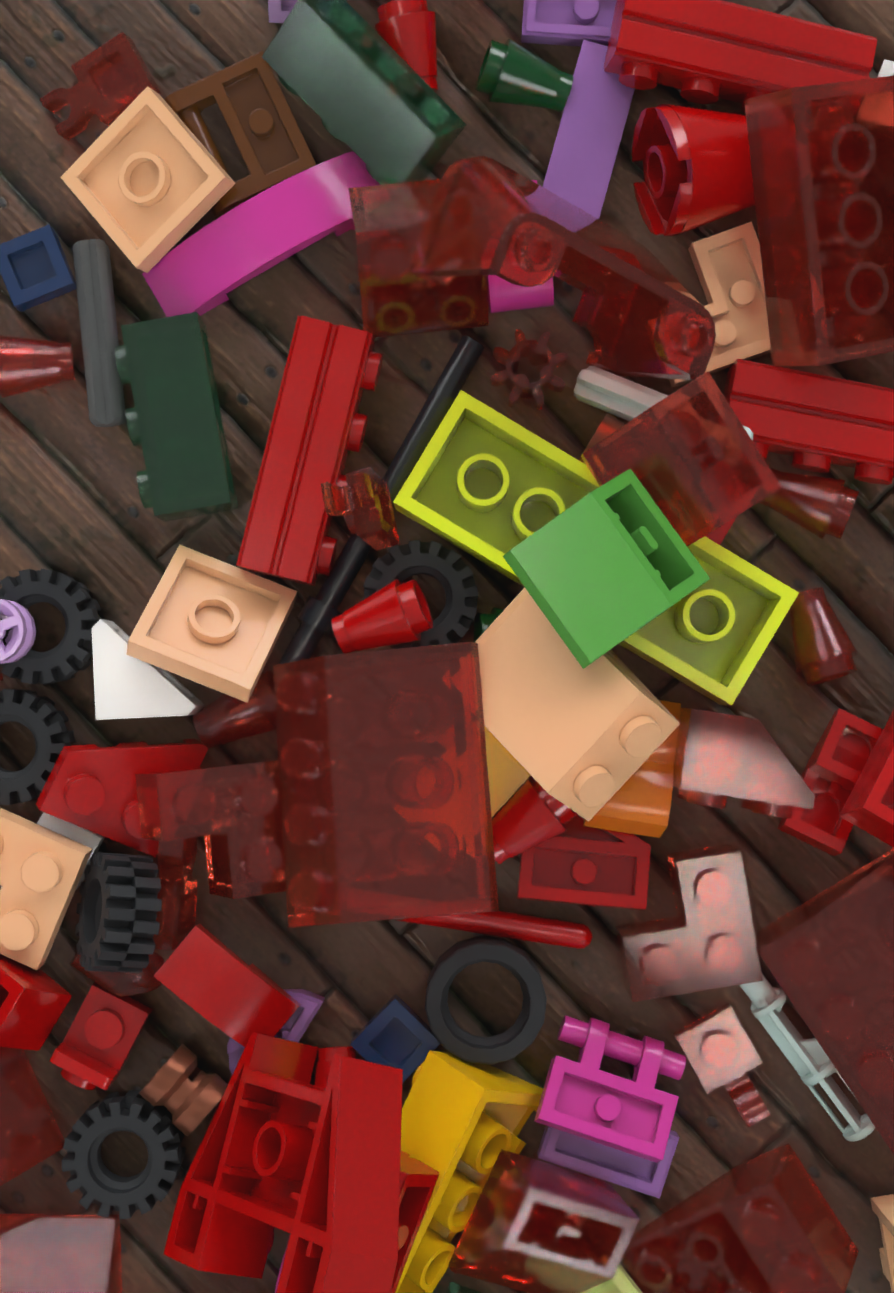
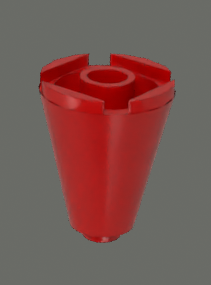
(691, 166)

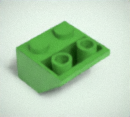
(606, 567)

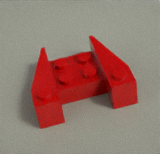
(298, 1163)

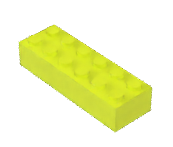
(497, 483)

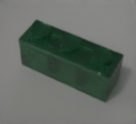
(362, 90)
(176, 417)

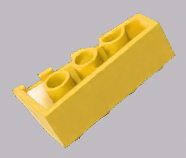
(457, 1125)

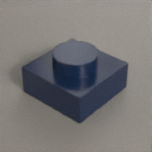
(35, 268)
(395, 1038)

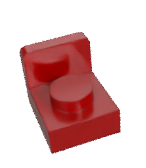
(100, 1039)

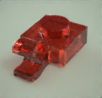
(365, 507)
(721, 1057)

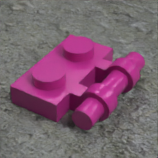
(607, 1106)

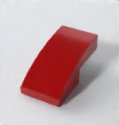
(831, 777)
(225, 988)

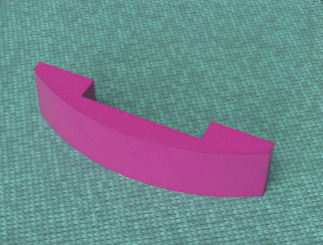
(257, 236)

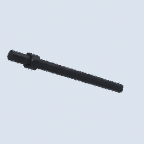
(319, 611)

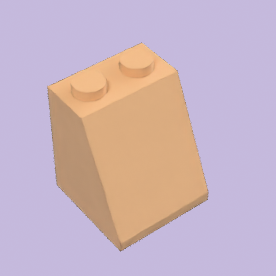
(564, 723)

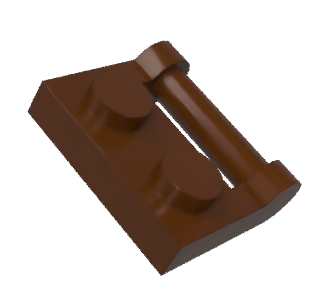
(257, 121)

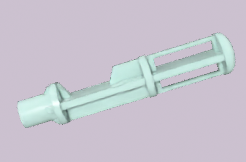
(805, 1056)

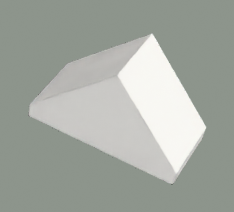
(130, 686)

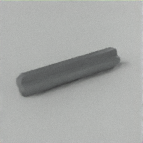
(98, 332)

